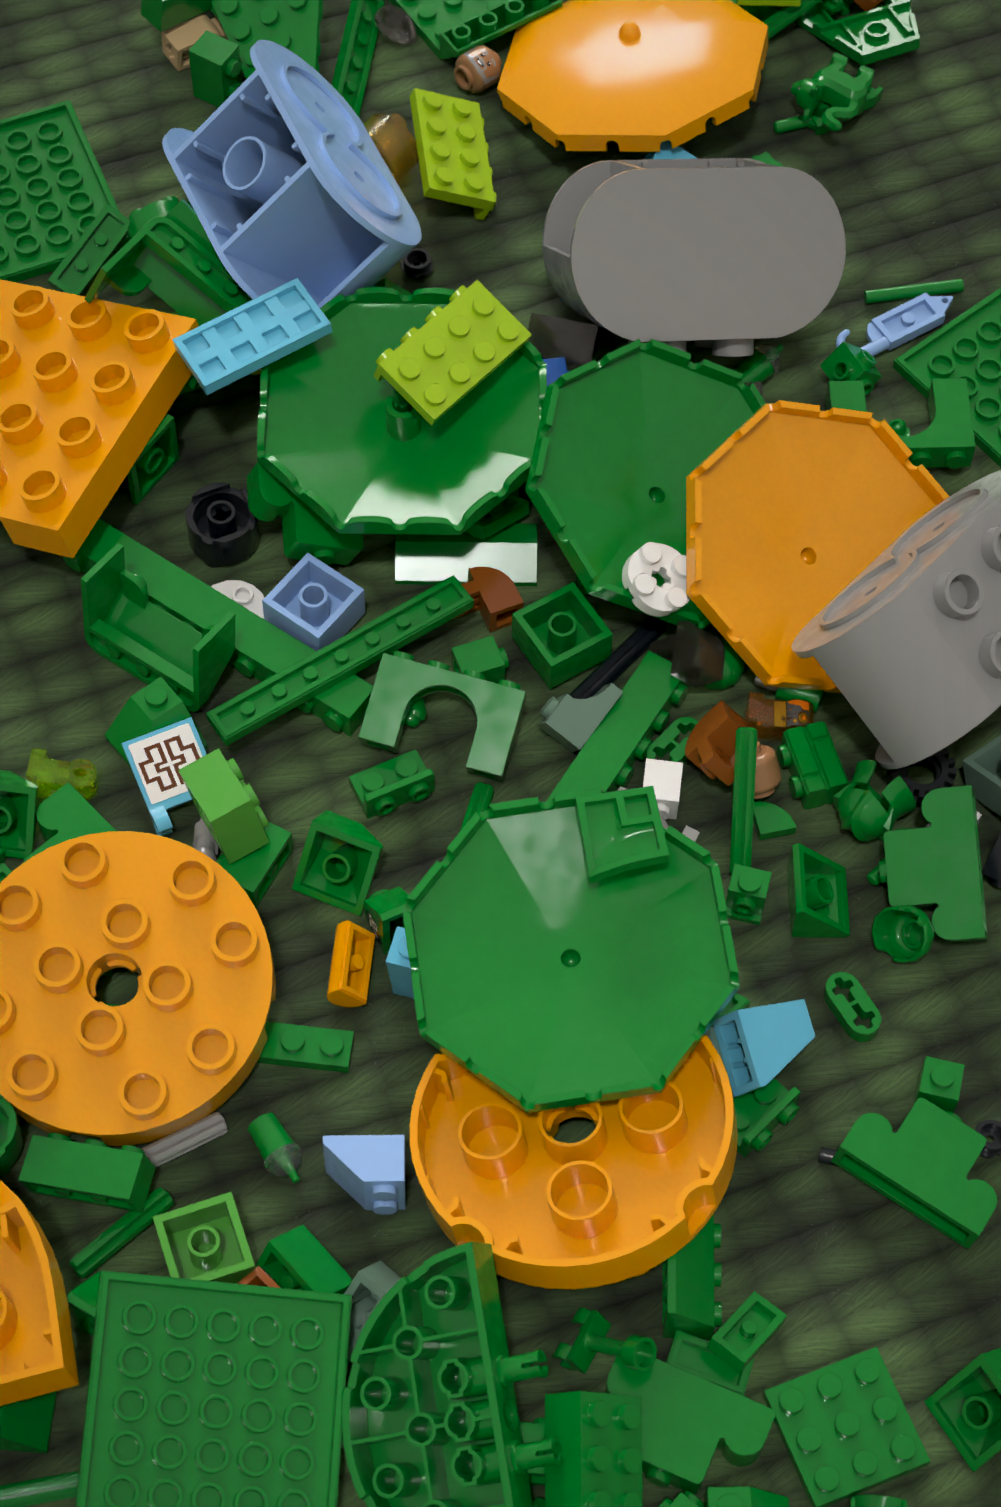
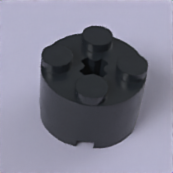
(221, 525)

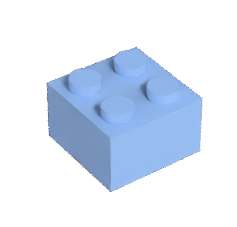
(314, 603)

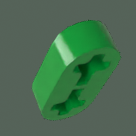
(669, 741)
(845, 1011)

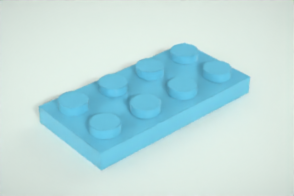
(252, 336)

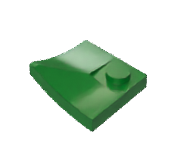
(620, 831)

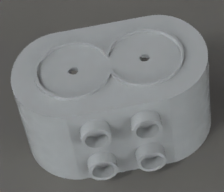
(694, 250)
(921, 629)

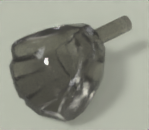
(395, 24)

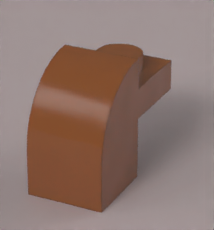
(493, 596)
(714, 742)

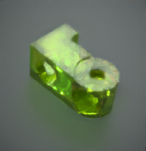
(53, 774)

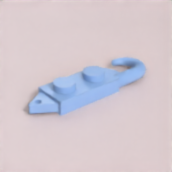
(903, 323)

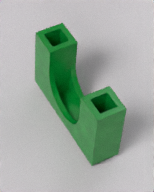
(949, 437)
(404, 682)

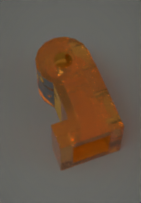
(774, 716)

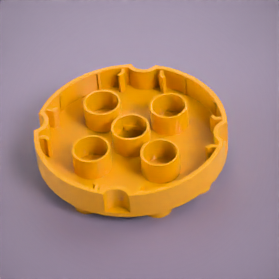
(198, 1002)
(582, 1207)

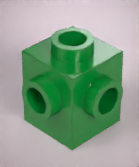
(851, 364)

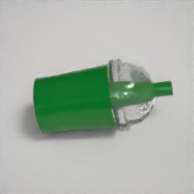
(761, 365)
(276, 1147)

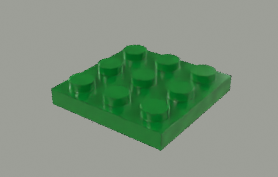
(846, 1428)

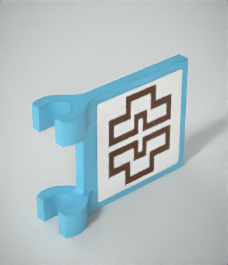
(156, 764)

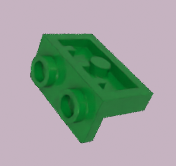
(392, 784)
(761, 1112)

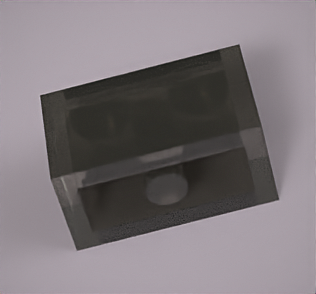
(564, 338)

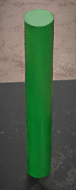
(913, 291)

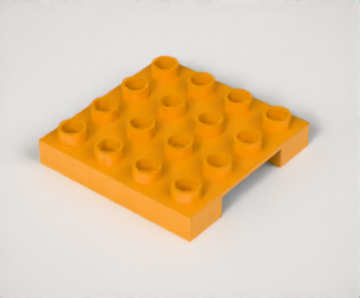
(77, 406)

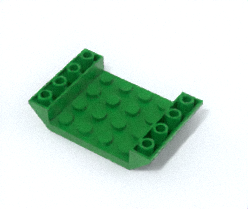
(460, 25)

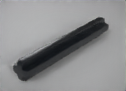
(621, 658)

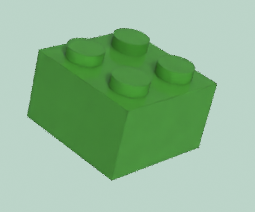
(226, 804)
(205, 1241)

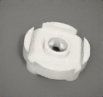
(648, 596)

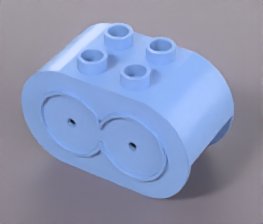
(293, 184)

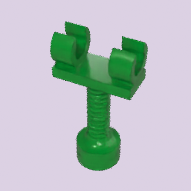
(636, 1352)

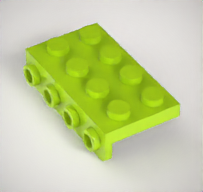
(452, 151)
(452, 351)

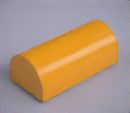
(350, 965)

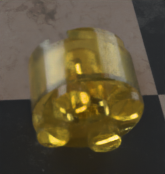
(393, 143)

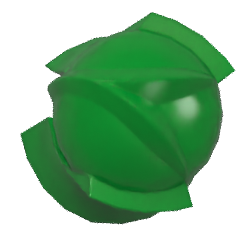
(865, 810)

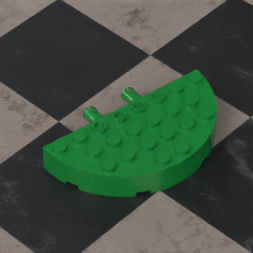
(435, 1394)

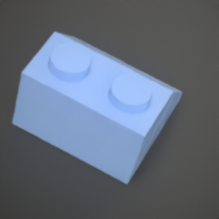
(369, 1169)

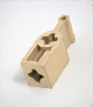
(181, 37)

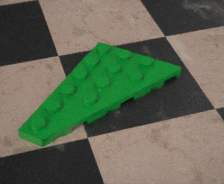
(285, 22)

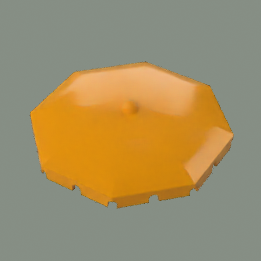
(633, 71)
(790, 521)

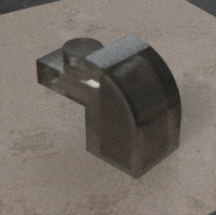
(694, 654)

